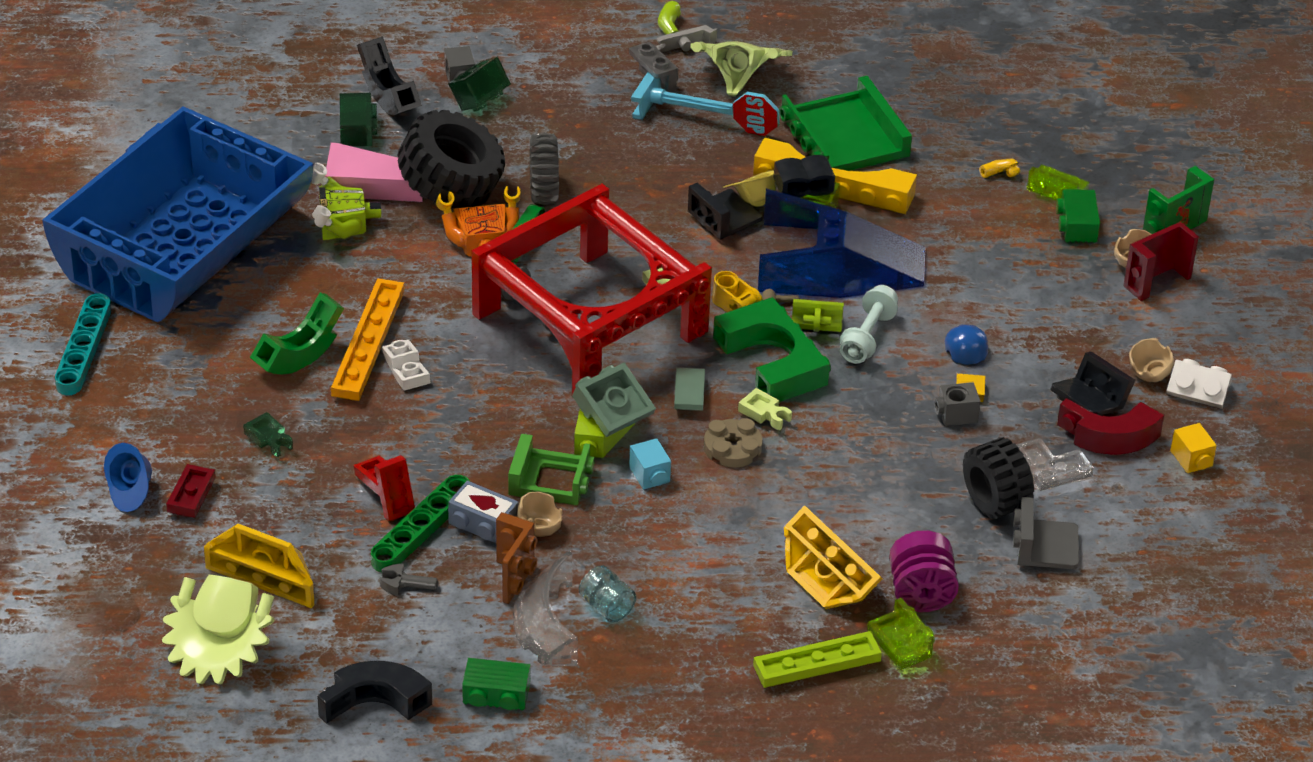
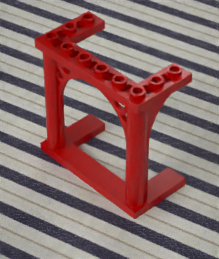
(581, 340)

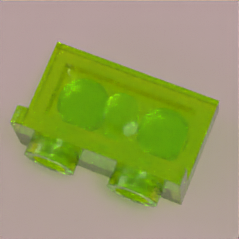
(903, 635)

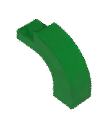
(304, 344)

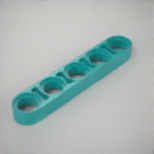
(84, 353)

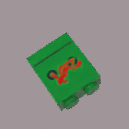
(1188, 206)

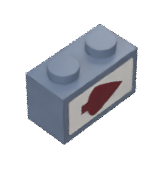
(477, 509)

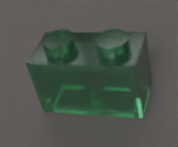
(479, 84)
(357, 119)

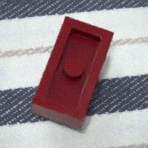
(190, 491)

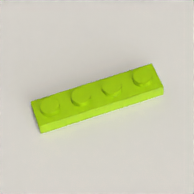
(817, 659)

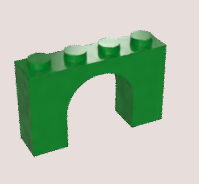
(770, 324)

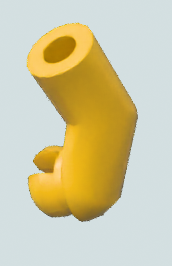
(997, 166)

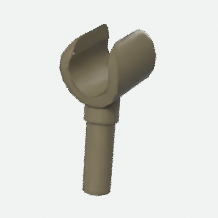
(768, 293)

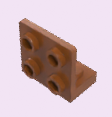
(515, 552)

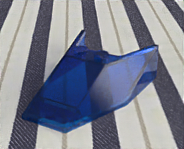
(848, 253)

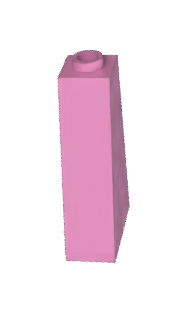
(370, 171)

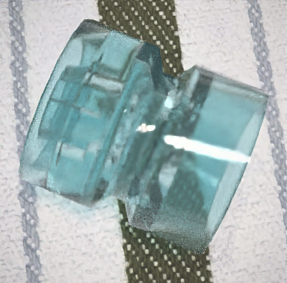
(607, 593)

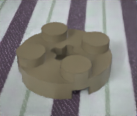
(719, 437)

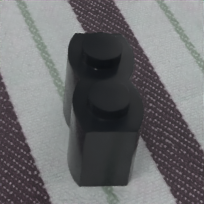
(804, 176)

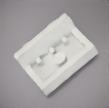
(1199, 383)

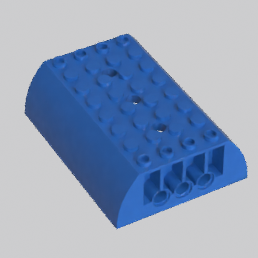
(173, 212)

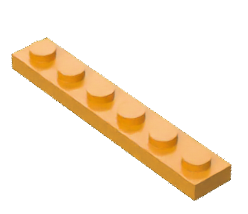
(367, 339)

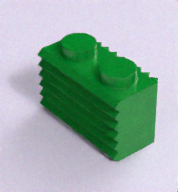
(1078, 215)
(496, 683)

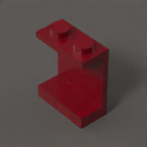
(1158, 253)

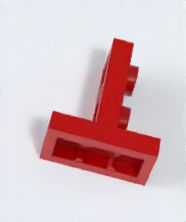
(391, 482)

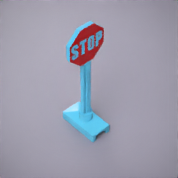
(751, 110)

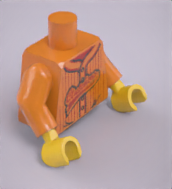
(479, 224)

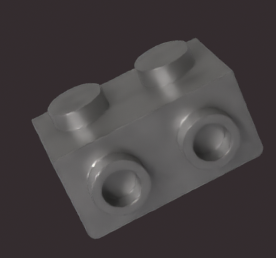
(657, 64)

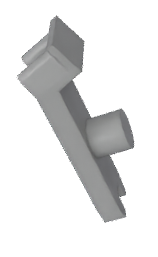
(684, 38)

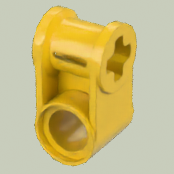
(732, 292)

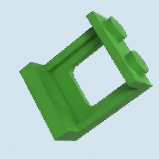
(529, 462)

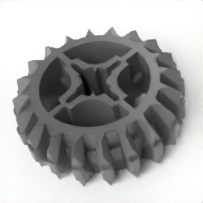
(544, 168)

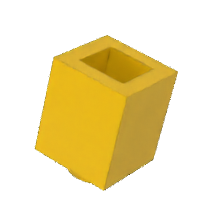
(1193, 448)

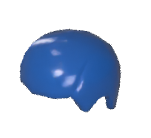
(967, 344)

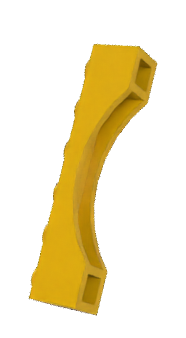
(882, 189)

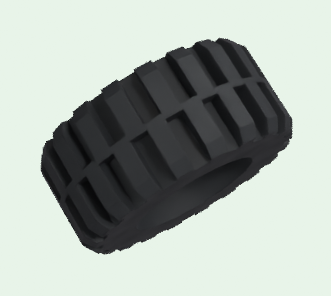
(451, 155)

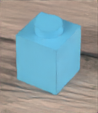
(650, 464)

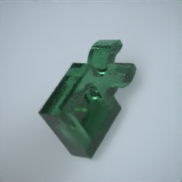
(268, 431)

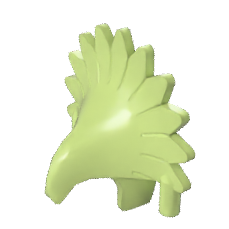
(738, 60)
(217, 627)

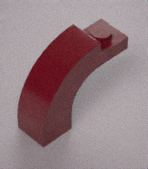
(1111, 434)

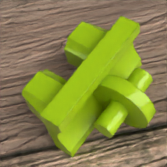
(818, 315)

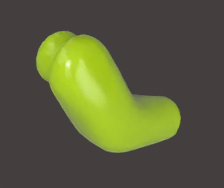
(667, 17)

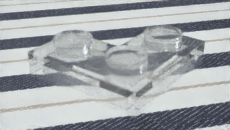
(1052, 470)

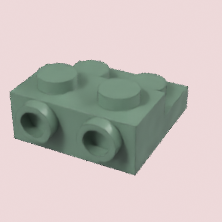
(613, 399)

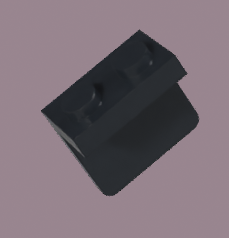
(1096, 386)

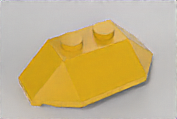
(263, 561)
(825, 563)

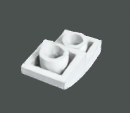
(405, 364)

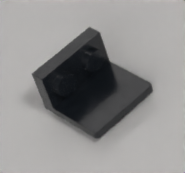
(721, 213)

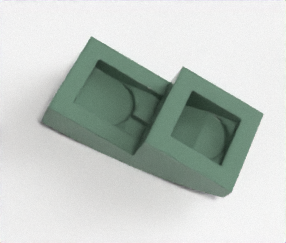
(689, 388)

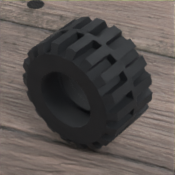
(997, 477)

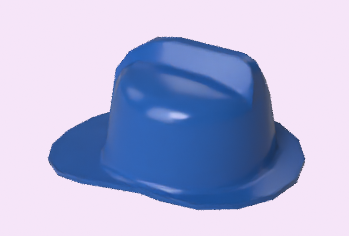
(127, 476)

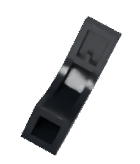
(383, 81)
(375, 682)

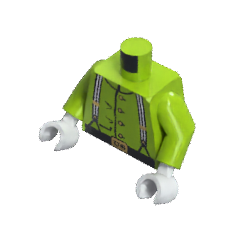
(341, 207)

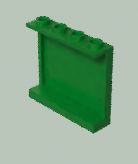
(849, 128)

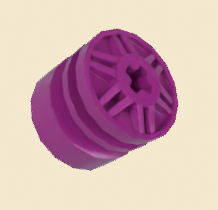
(924, 570)

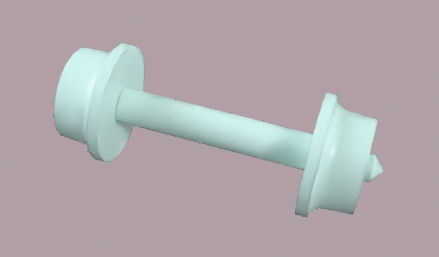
(858, 343)

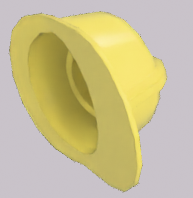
(754, 188)

